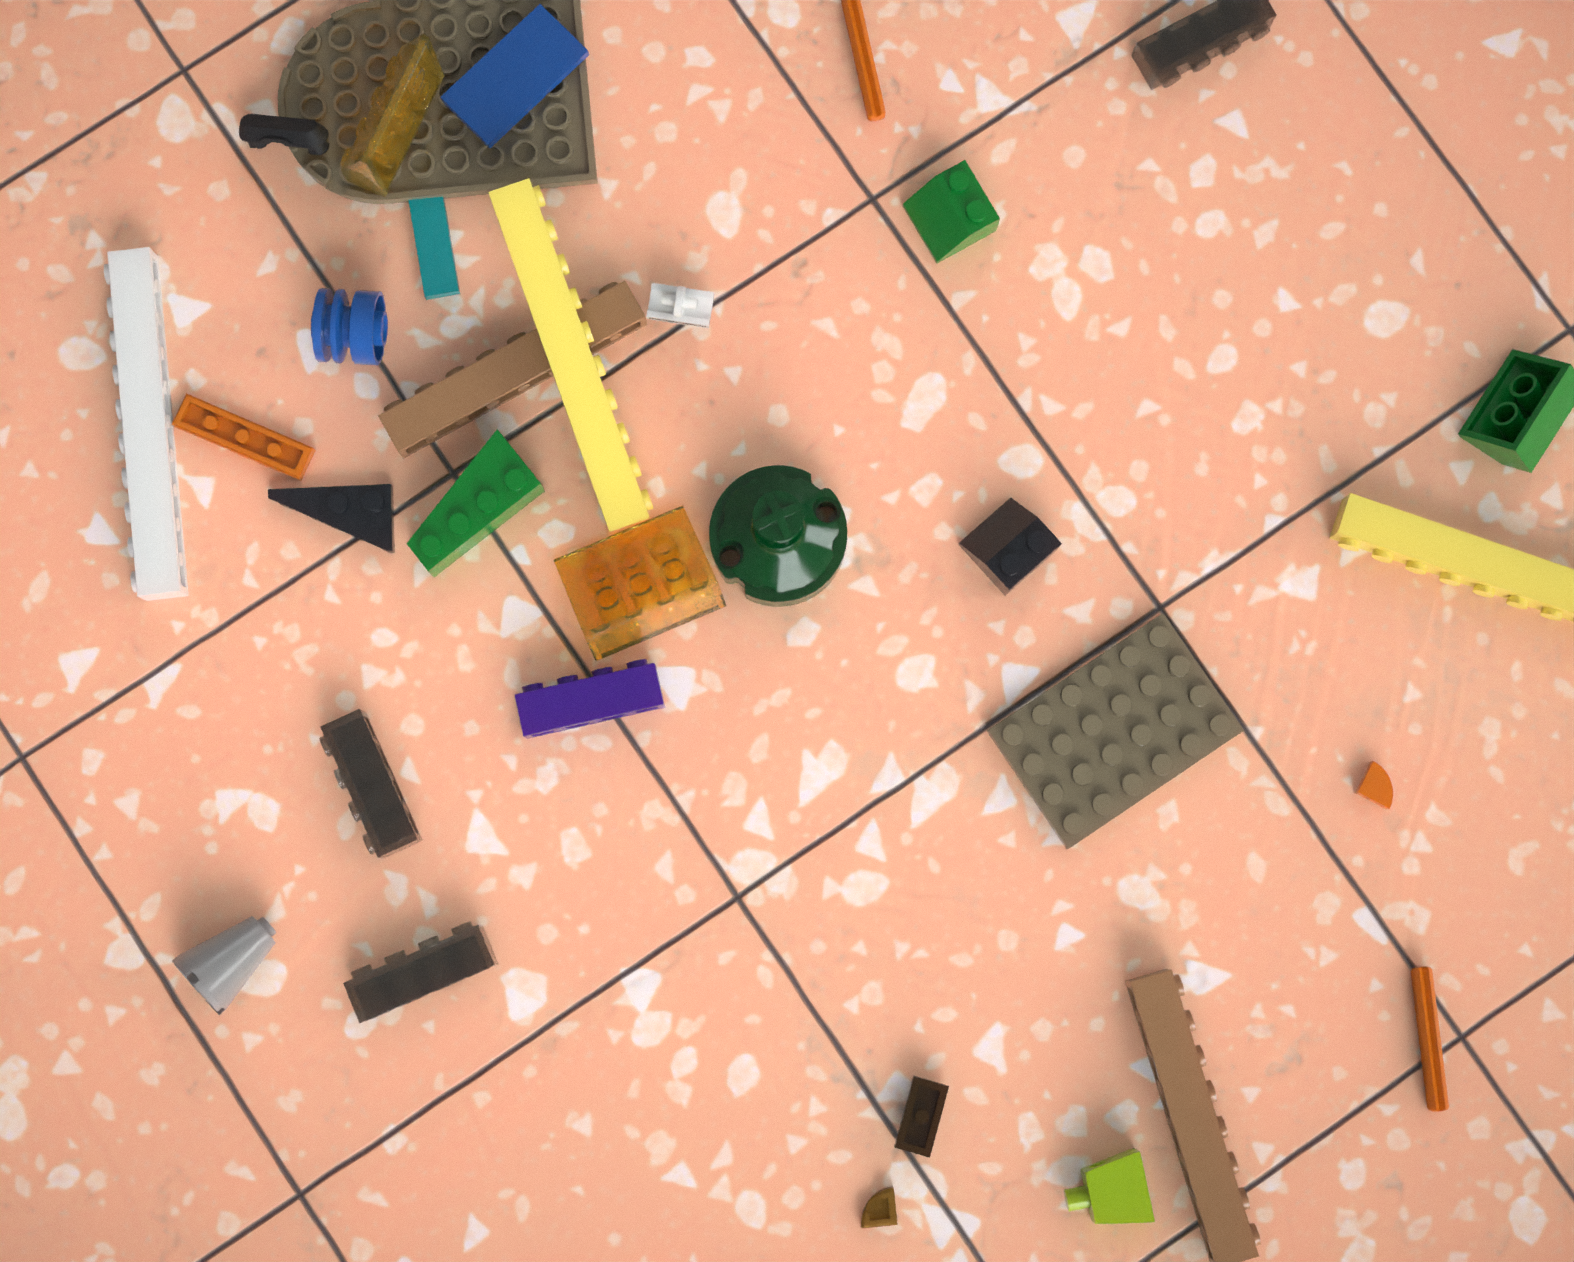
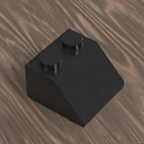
(1010, 545)

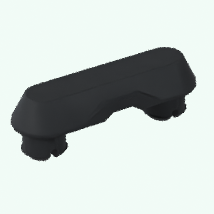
(291, 132)

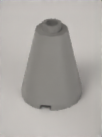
(226, 961)

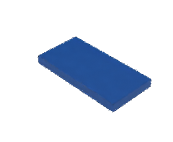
(514, 76)

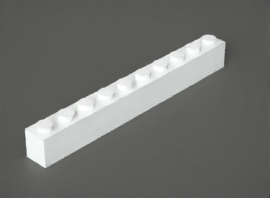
(146, 424)

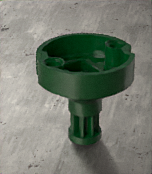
(779, 538)

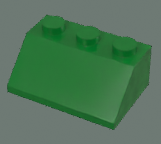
(1521, 410)

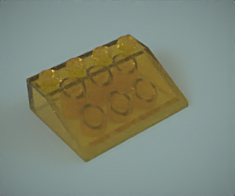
(394, 117)
(639, 583)

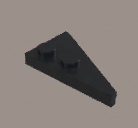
(357, 510)

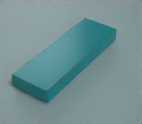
(434, 247)

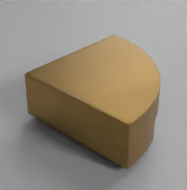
(880, 1209)

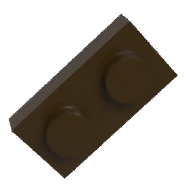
(921, 1116)

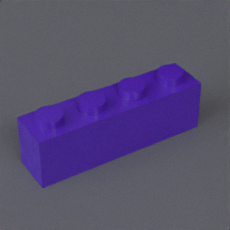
(589, 700)

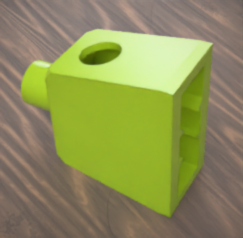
(1113, 1190)

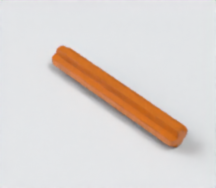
(863, 59)
(1429, 1039)

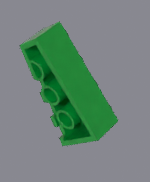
(477, 504)

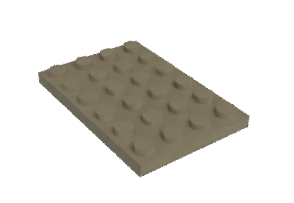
(1115, 731)

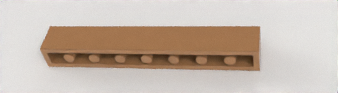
(502, 374)
(1192, 1117)

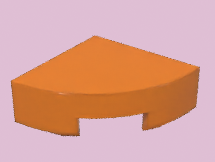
(1376, 786)

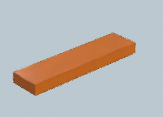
(243, 437)

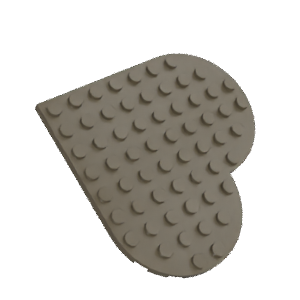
(348, 58)

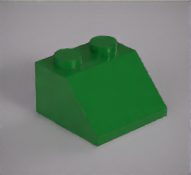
(951, 212)

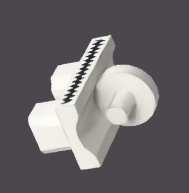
(680, 305)

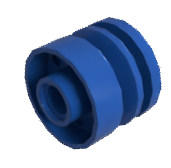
(354, 326)

